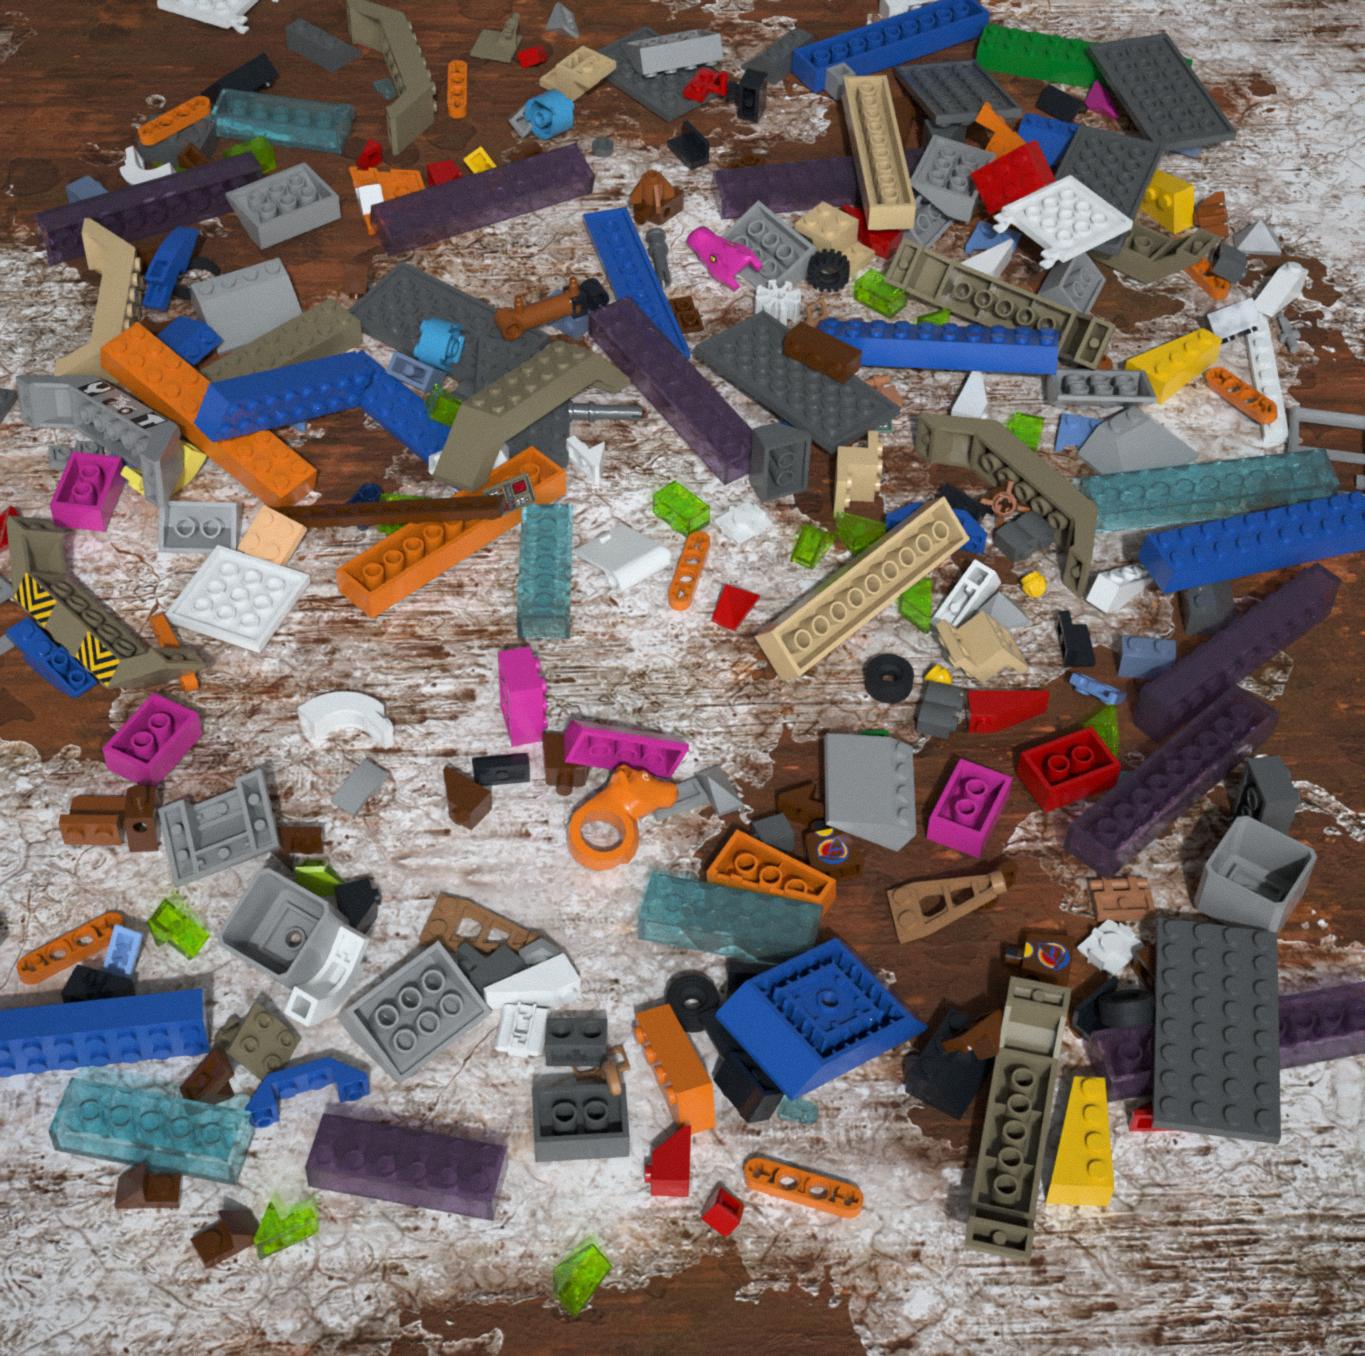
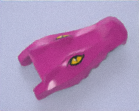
(722, 257)

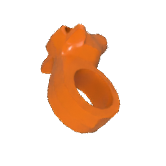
(626, 799)

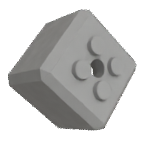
(1254, 877)
(268, 918)

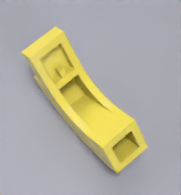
(191, 463)

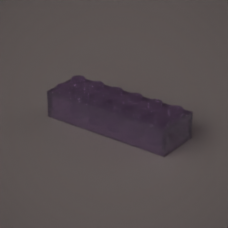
(407, 1166)

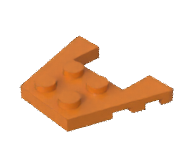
(1004, 138)
(392, 183)

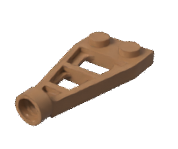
(907, 907)
(450, 912)

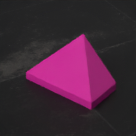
(1101, 101)

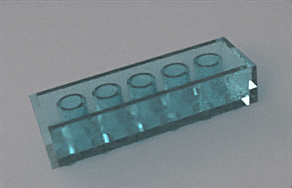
(282, 120)
(545, 572)
(727, 920)
(153, 1129)

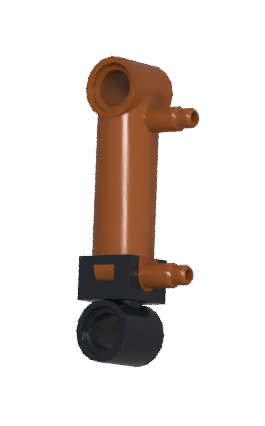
(573, 301)

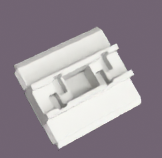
(742, 522)
(1110, 947)
(522, 1030)

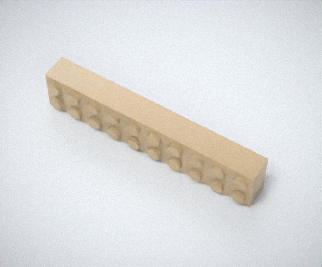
(878, 153)
(861, 589)

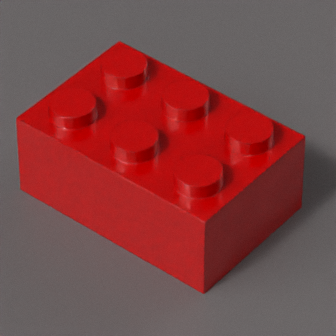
(1013, 176)
(1068, 769)

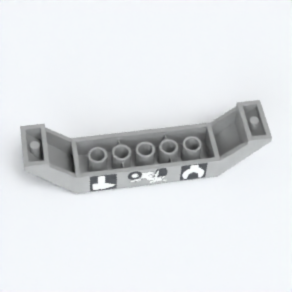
(111, 421)

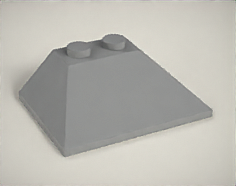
(1133, 443)
(219, 830)

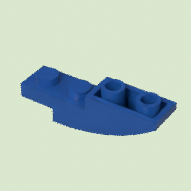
(165, 266)
(50, 661)

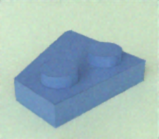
(986, 237)
(1075, 430)
(1105, 692)

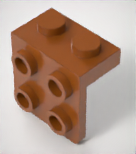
(94, 821)

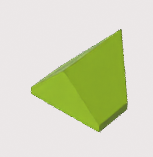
(317, 876)

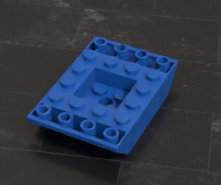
(802, 1040)

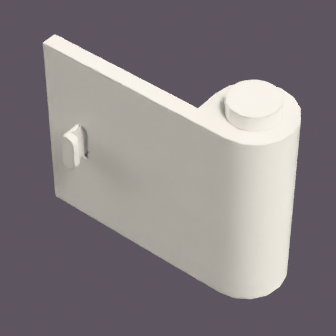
(625, 557)

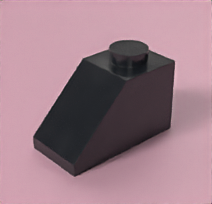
(358, 903)

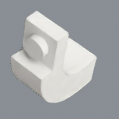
(135, 172)
(343, 710)
(325, 992)

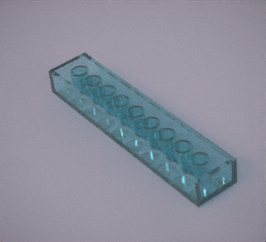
(1208, 489)

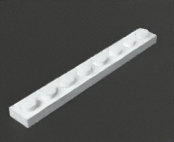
(1266, 379)

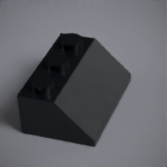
(246, 78)
(946, 1078)

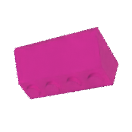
(613, 746)

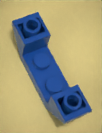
(974, 531)
(348, 1081)

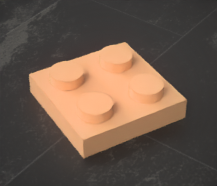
(272, 537)

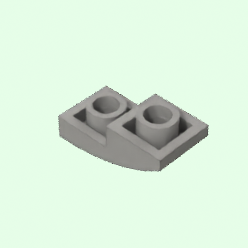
(59, 455)
(358, 788)

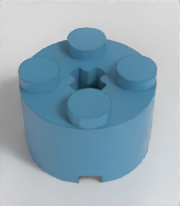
(549, 114)
(440, 343)

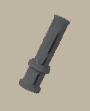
(658, 250)
(592, 411)

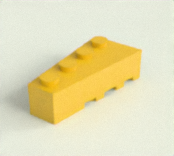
(1170, 202)
(1177, 362)
(1084, 1154)

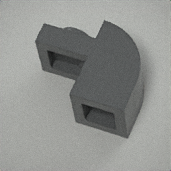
(488, 970)

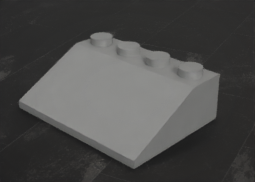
(674, 51)
(946, 178)
(284, 205)
(775, 244)
(245, 303)
(1100, 388)
(870, 788)
(415, 1013)

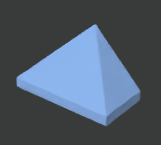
(122, 951)

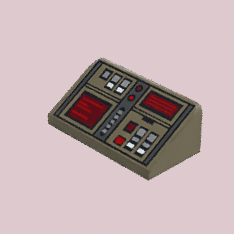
(517, 492)

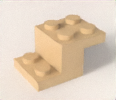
(578, 72)
(835, 230)
(857, 473)
(981, 647)

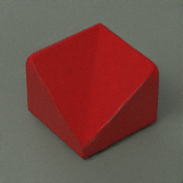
(532, 56)
(370, 156)
(722, 1212)

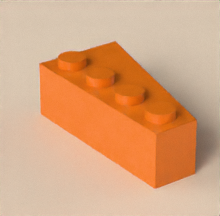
(765, 870)
(676, 1068)

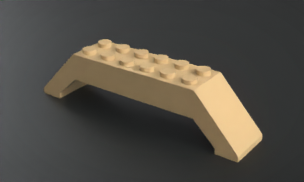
(117, 298)

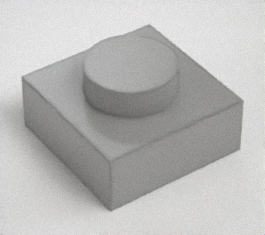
(538, 952)

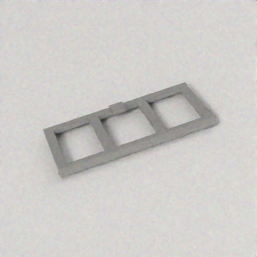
(1328, 418)

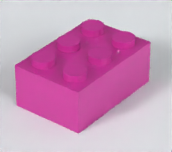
(87, 491)
(522, 696)
(152, 741)
(969, 808)

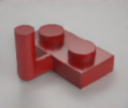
(704, 83)

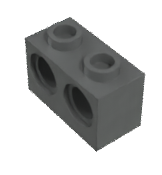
(576, 1042)

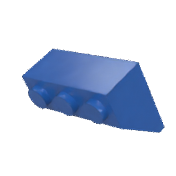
(1052, 135)
(190, 339)

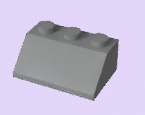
(928, 222)
(1073, 283)
(199, 526)

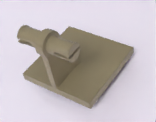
(499, 45)
(259, 1043)

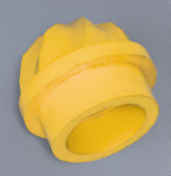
(1034, 584)
(939, 674)

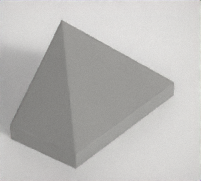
(562, 22)
(518, 121)
(1257, 240)
(1005, 611)
(719, 790)

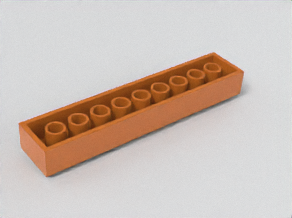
(176, 392)
(428, 549)

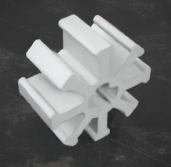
(778, 302)

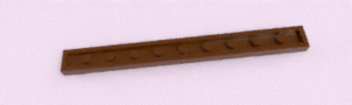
(396, 512)

